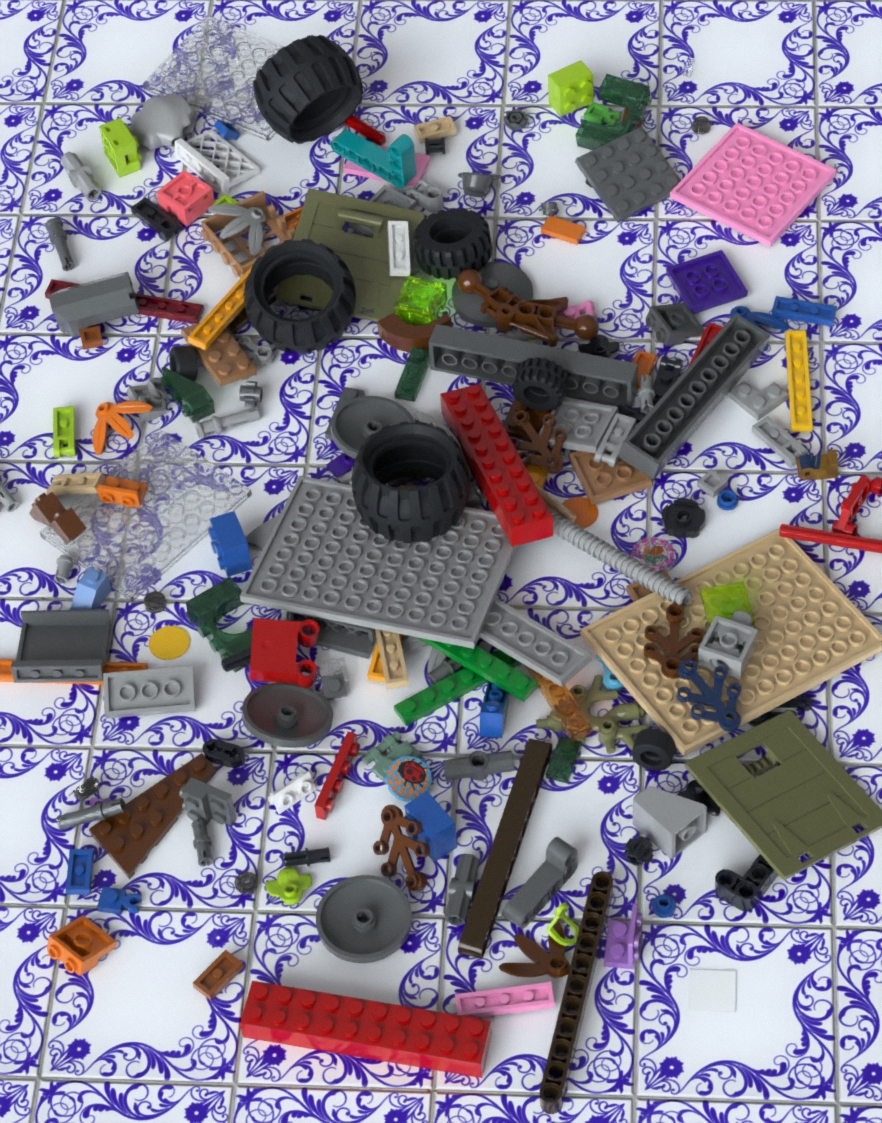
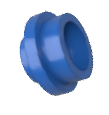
(727, 495)
(661, 911)

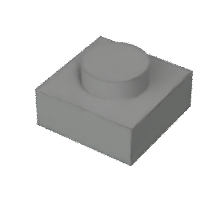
(712, 483)

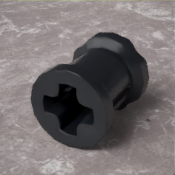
(435, 146)

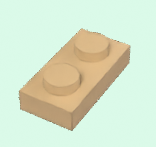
(435, 129)

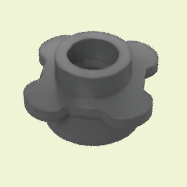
(549, 208)

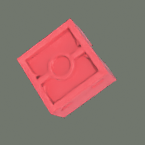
(185, 197)

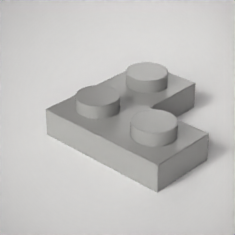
(758, 403)

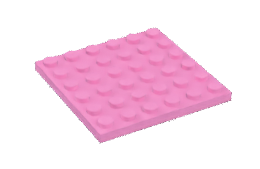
(753, 184)

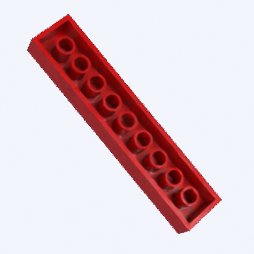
(497, 465)
(366, 1029)

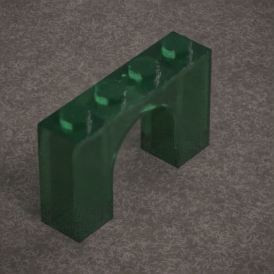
(621, 92)
(209, 608)

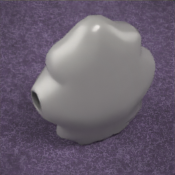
(163, 121)

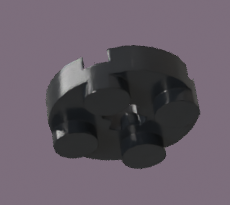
(679, 528)

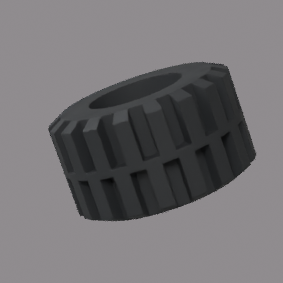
(540, 384)

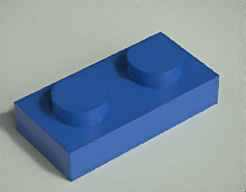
(79, 871)

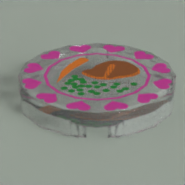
(654, 553)

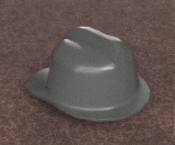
(477, 184)

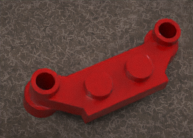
(853, 503)

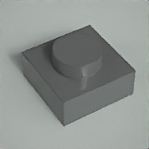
(334, 686)

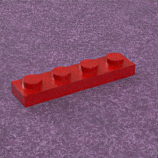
(334, 781)

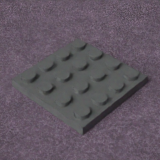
(629, 174)

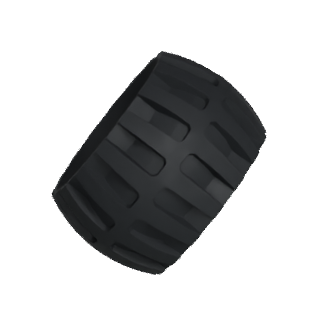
(308, 89)
(300, 259)
(406, 452)

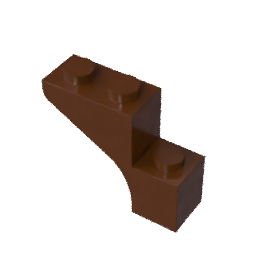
(52, 513)

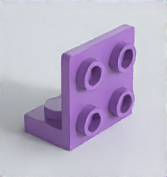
(623, 941)

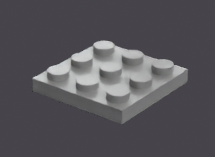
(583, 423)

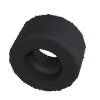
(184, 361)
(653, 749)

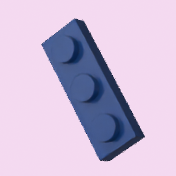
(804, 311)

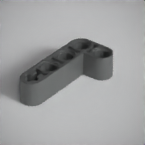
(543, 884)

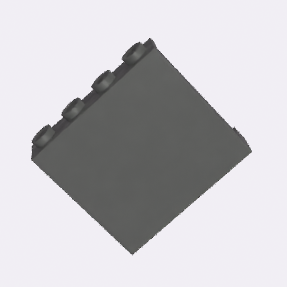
(62, 646)

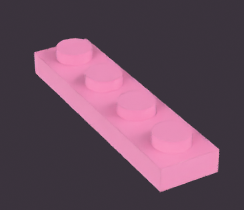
(505, 1000)

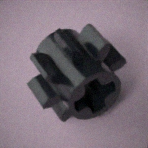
(639, 851)

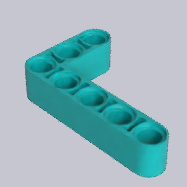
(393, 166)

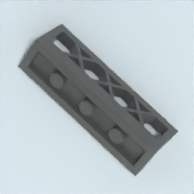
(337, 638)

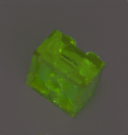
(420, 301)

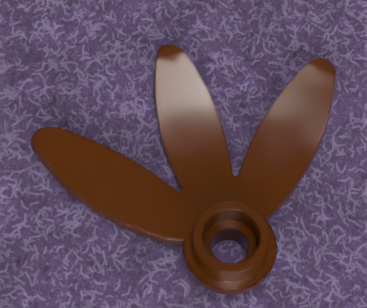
(552, 964)

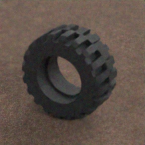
(452, 243)

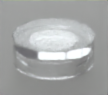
(689, 67)

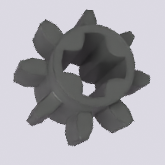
(250, 393)

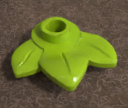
(289, 885)

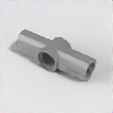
(80, 176)

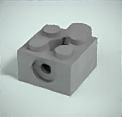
(729, 644)

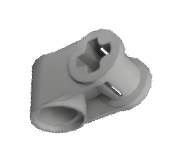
(427, 196)

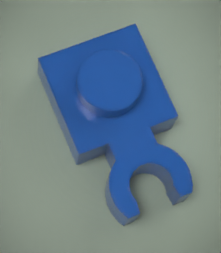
(115, 900)

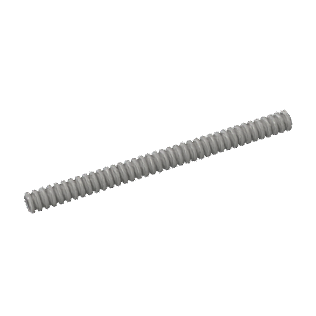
(620, 561)

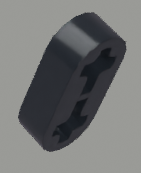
(223, 753)

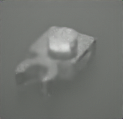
(331, 667)

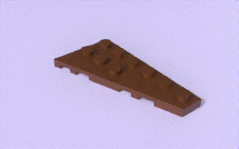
(148, 817)

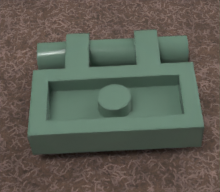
(383, 763)

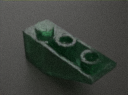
(192, 397)

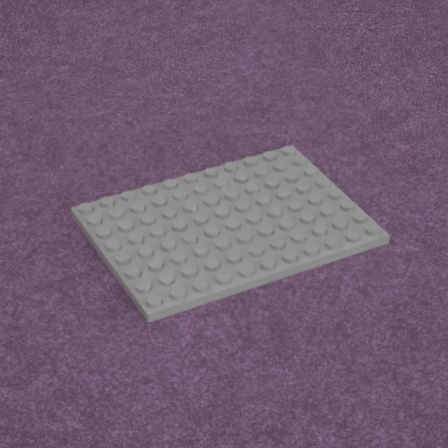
(337, 569)

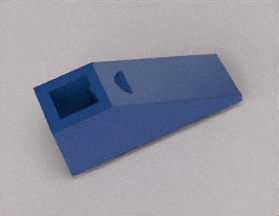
(493, 712)

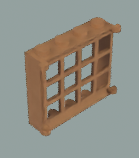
(218, 222)

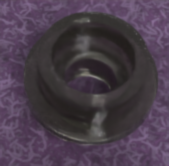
(701, 125)
(246, 888)

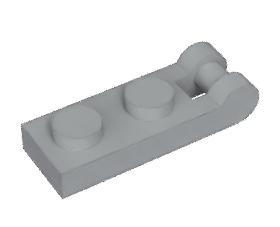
(617, 432)
(779, 440)

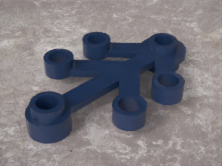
(710, 697)

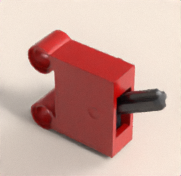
(275, 651)

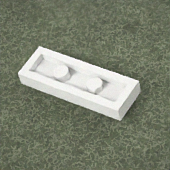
(398, 248)

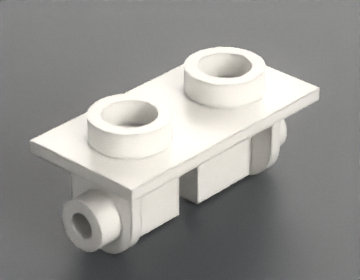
(293, 792)

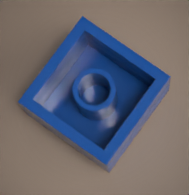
(229, 544)
(437, 825)

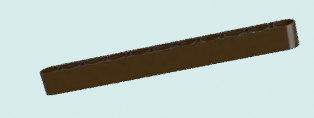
(505, 849)
(576, 1000)

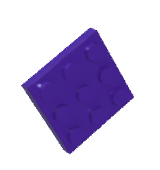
(706, 282)

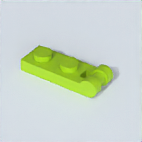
(64, 431)

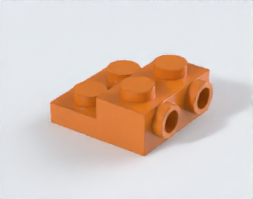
(80, 945)

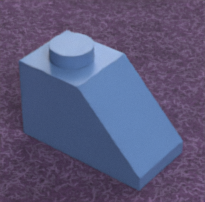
(91, 590)

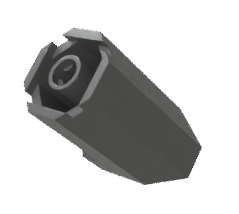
(93, 303)

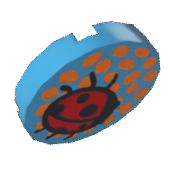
(408, 778)

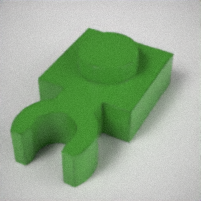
(599, 113)

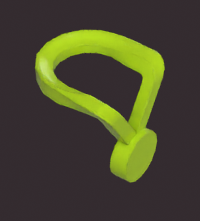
(560, 913)

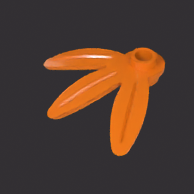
(109, 414)

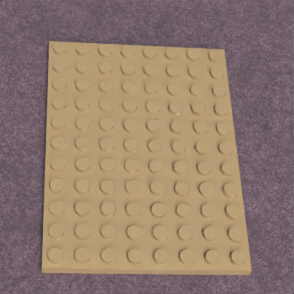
(803, 638)

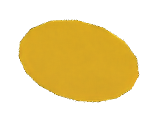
(169, 642)

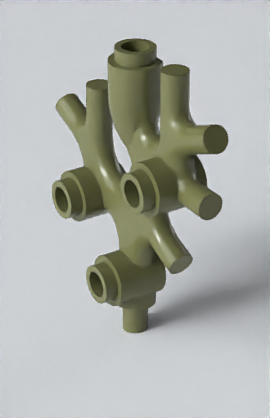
(605, 725)

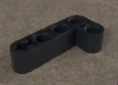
(745, 885)

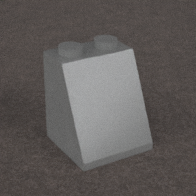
(668, 819)

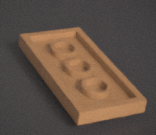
(223, 358)

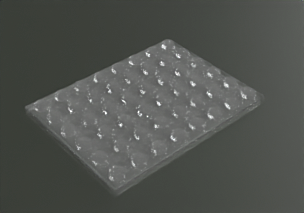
(217, 74)
(146, 541)

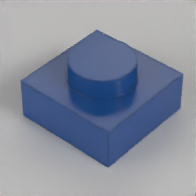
(226, 130)

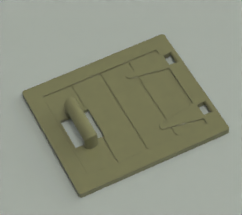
(365, 257)
(793, 808)

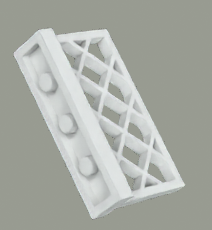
(206, 168)

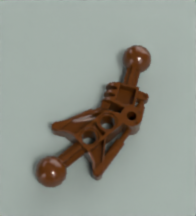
(531, 316)

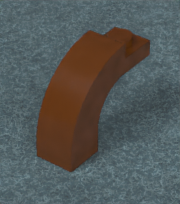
(405, 336)

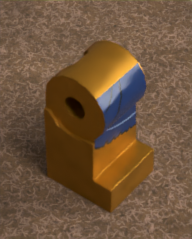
(818, 466)

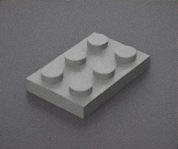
(390, 197)

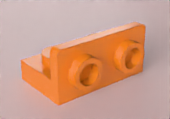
(122, 491)

